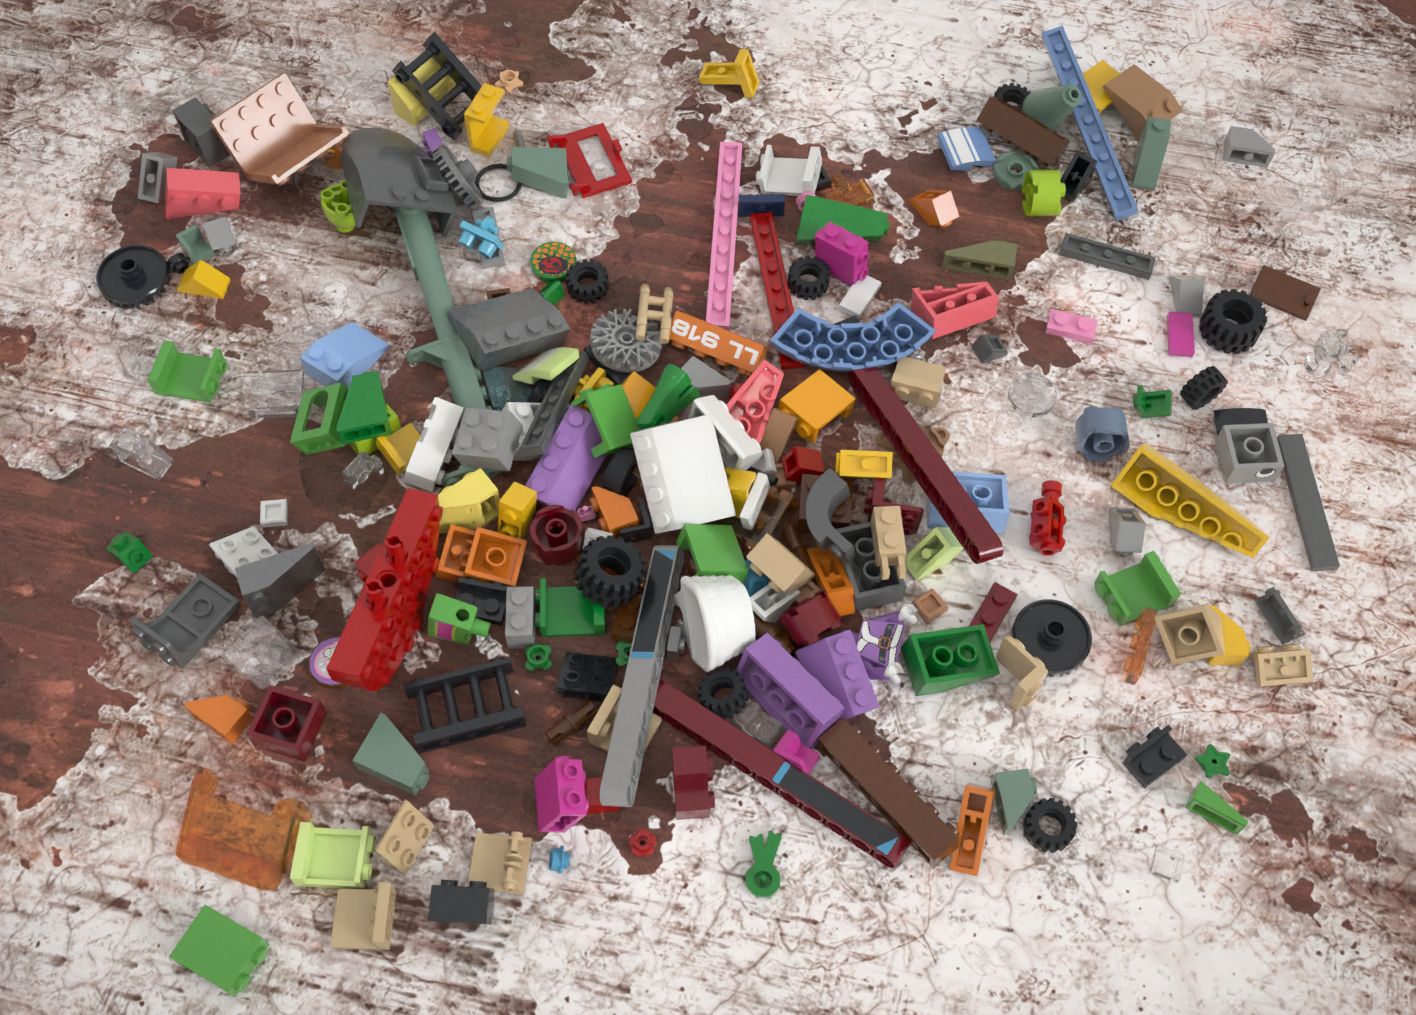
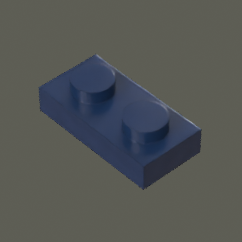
(757, 204)

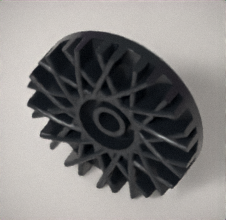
(133, 275)
(1054, 635)

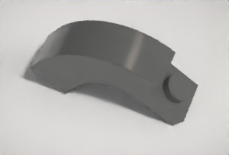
(821, 503)

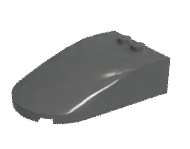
(382, 173)

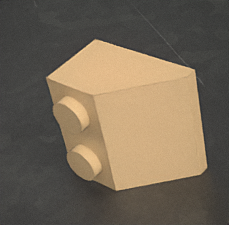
(779, 565)

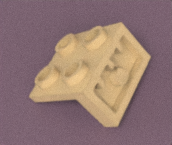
(602, 726)
(364, 918)

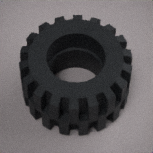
(1237, 307)
(607, 588)

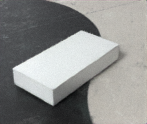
(859, 297)
(755, 501)

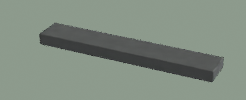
(552, 408)
(1307, 503)

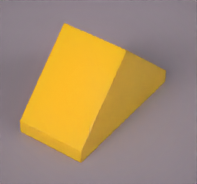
(204, 281)

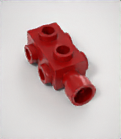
(1048, 520)

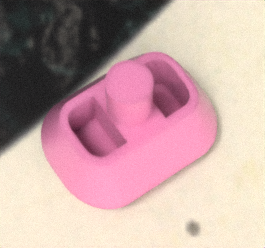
(586, 513)

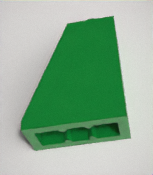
(364, 410)

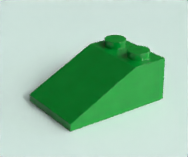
(948, 659)

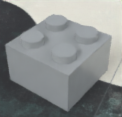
(487, 439)

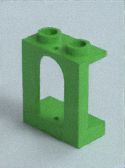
(326, 436)

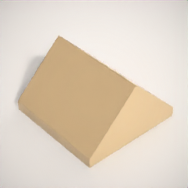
(1191, 633)

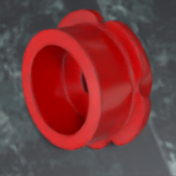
(642, 850)

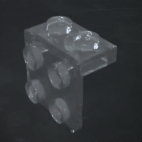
(259, 651)

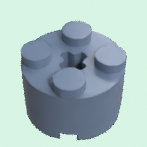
(1102, 433)

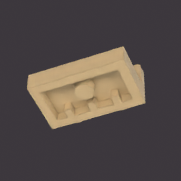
(1282, 666)

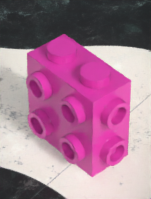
(843, 253)
(561, 795)

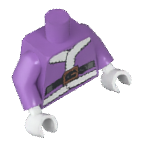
(881, 643)

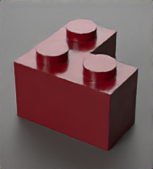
(691, 775)

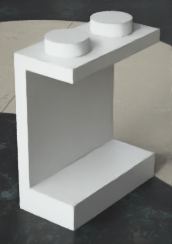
(789, 175)

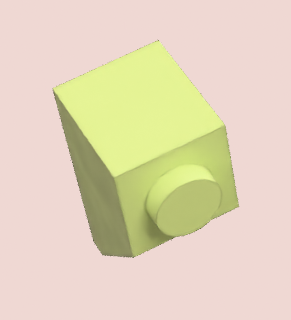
(932, 552)

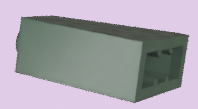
(1150, 153)
(540, 168)
(391, 758)

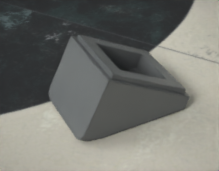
(989, 348)

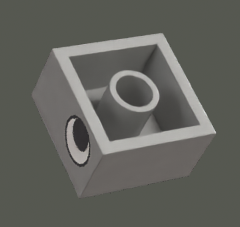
(1249, 453)

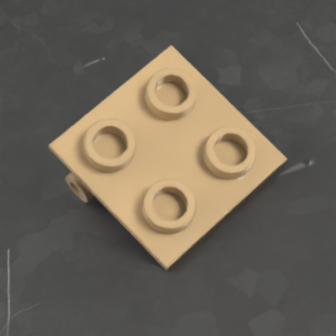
(404, 838)
(501, 861)

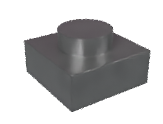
(676, 644)

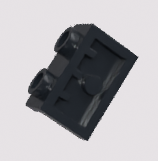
(487, 597)
(1154, 756)

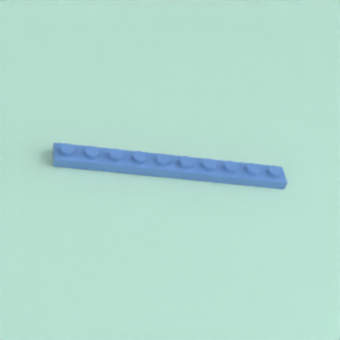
(1091, 125)

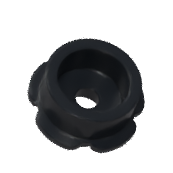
(178, 263)

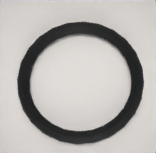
(495, 199)

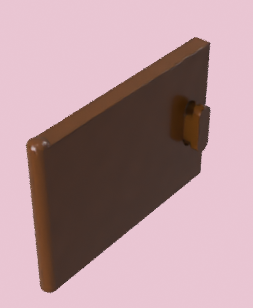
(1285, 292)

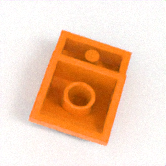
(481, 555)

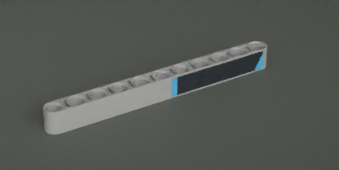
(641, 678)

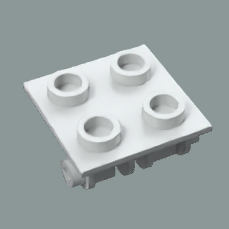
(242, 549)

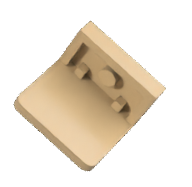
(918, 381)
(1025, 668)

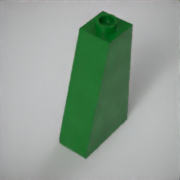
(855, 219)

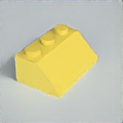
(405, 103)

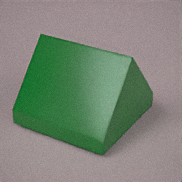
(552, 292)

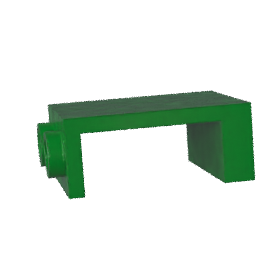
(567, 612)

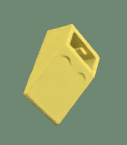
(469, 502)

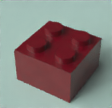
(287, 723)

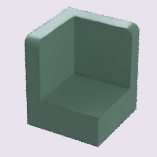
(194, 245)

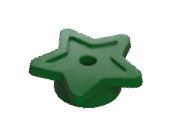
(1213, 769)

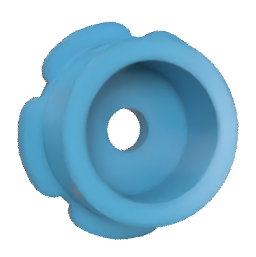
(558, 859)

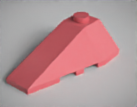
(755, 399)

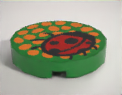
(552, 261)

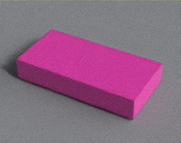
(1180, 334)

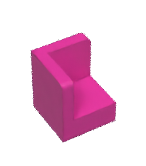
(796, 753)

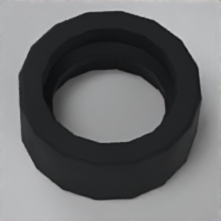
(618, 475)

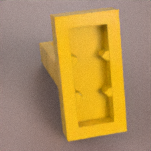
(737, 73)

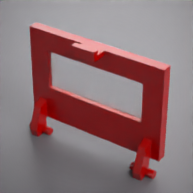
(592, 160)

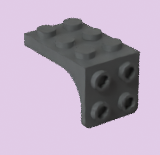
(187, 622)

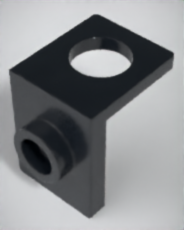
(643, 530)

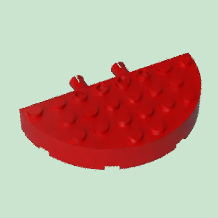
(392, 597)

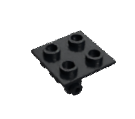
(586, 675)

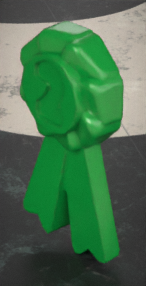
(763, 877)

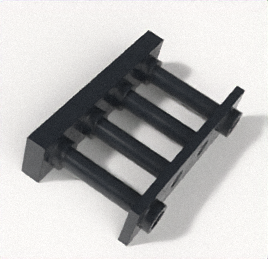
(450, 66)
(458, 730)

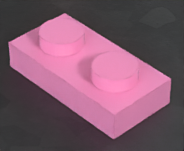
(1071, 326)

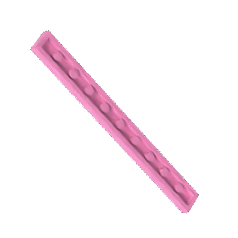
(724, 235)

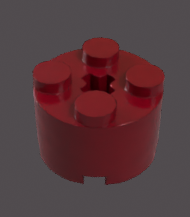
(557, 535)
(810, 618)

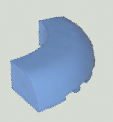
(851, 344)

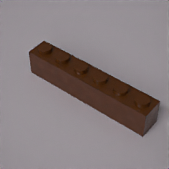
(889, 792)

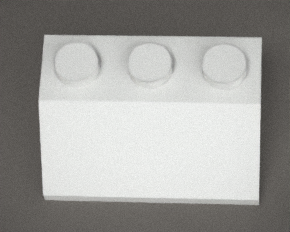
(735, 445)

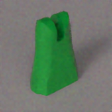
(668, 399)

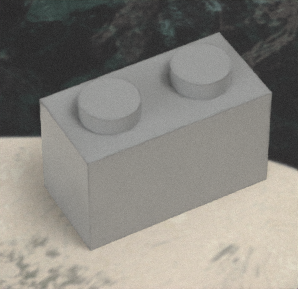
(520, 617)

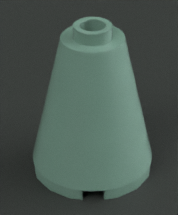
(1052, 104)

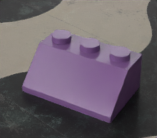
(841, 672)

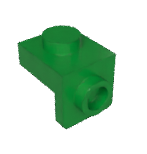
(1153, 403)
(129, 551)

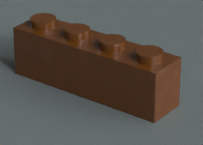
(1023, 131)

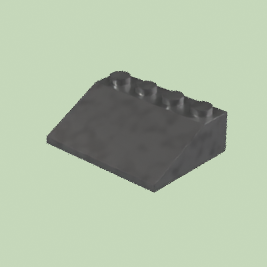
(509, 327)

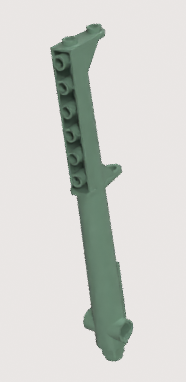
(449, 350)

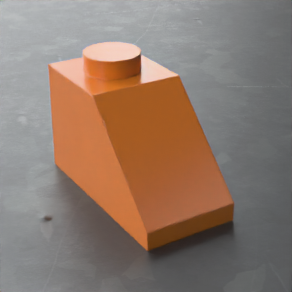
(935, 207)
(221, 715)

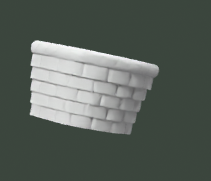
(715, 618)

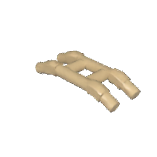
(644, 314)

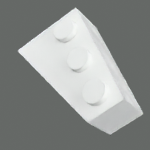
(434, 445)

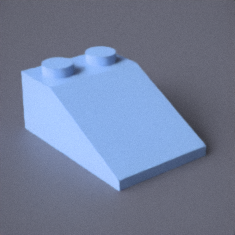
(342, 355)

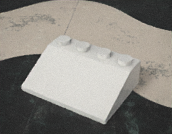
(683, 473)

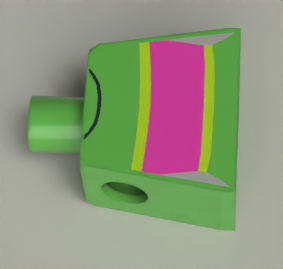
(455, 620)

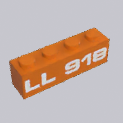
(716, 342)

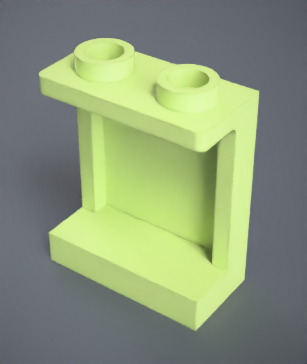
(332, 857)

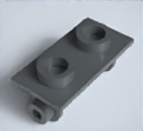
(1279, 616)

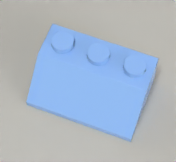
(988, 494)

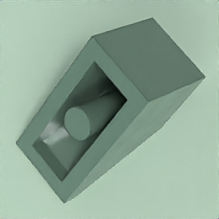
(1013, 795)

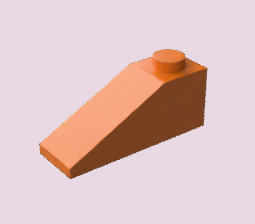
(833, 579)
(972, 828)

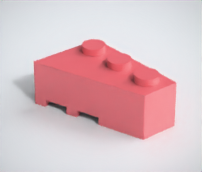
(200, 192)
(954, 307)

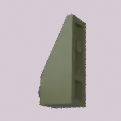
(985, 259)

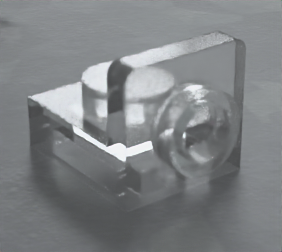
(360, 468)

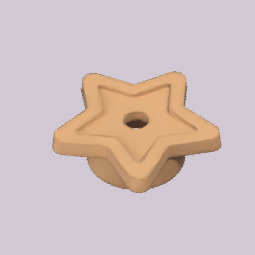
(504, 81)

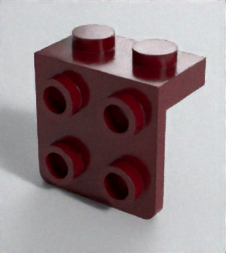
(910, 515)

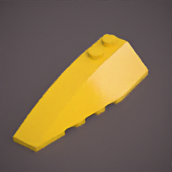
(1181, 499)

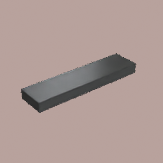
(1107, 256)

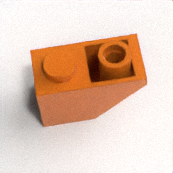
(614, 510)

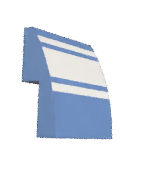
(966, 148)

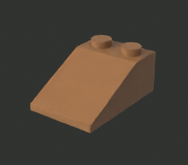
(1141, 97)

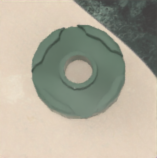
(1011, 160)

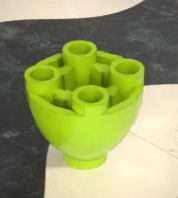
(337, 207)

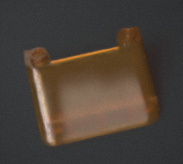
(238, 839)

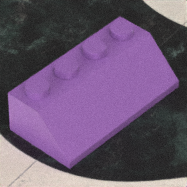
(568, 463)
(788, 690)

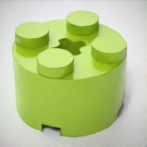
(1042, 193)

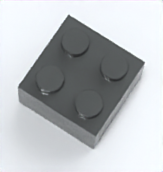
(198, 133)

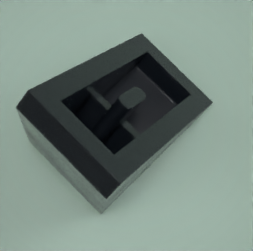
(1078, 175)

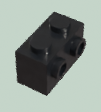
(461, 903)

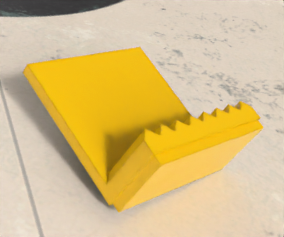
(399, 447)

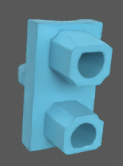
(472, 234)

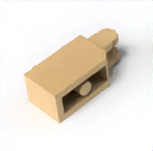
(888, 540)

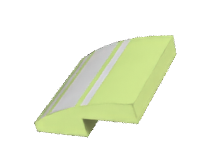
(547, 365)

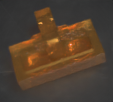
(849, 193)

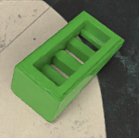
(1213, 808)

